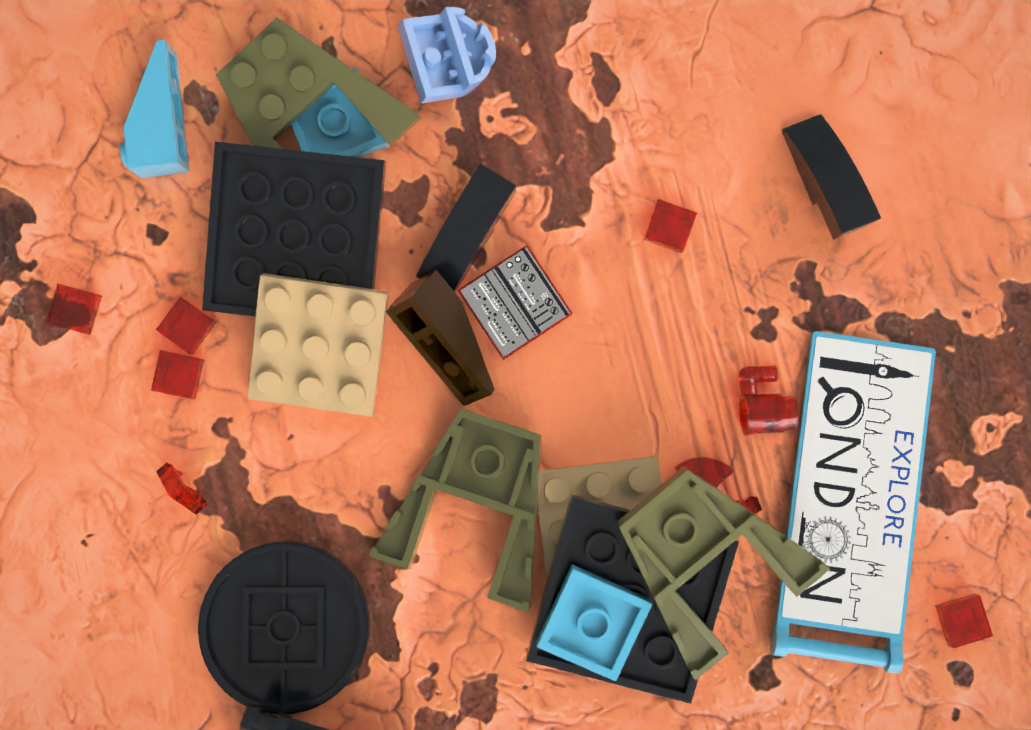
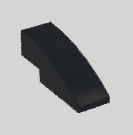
(830, 176)
(468, 226)

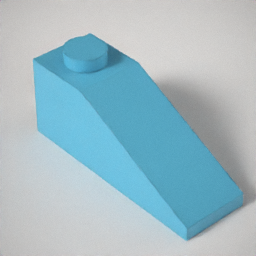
(155, 123)

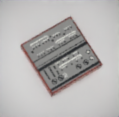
(515, 302)

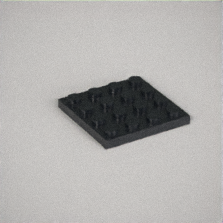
(290, 219)
(595, 543)

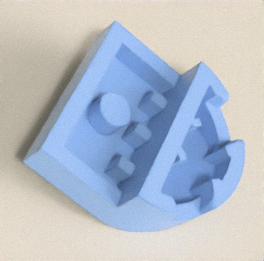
(447, 53)

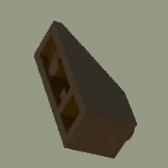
(441, 332)

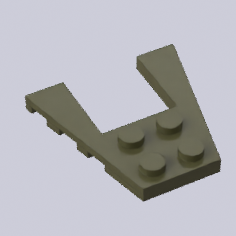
(287, 74)
(487, 466)
(683, 530)

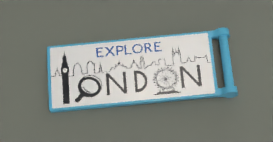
(857, 494)

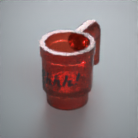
(764, 411)

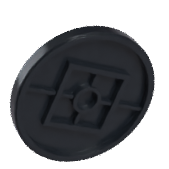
(284, 627)

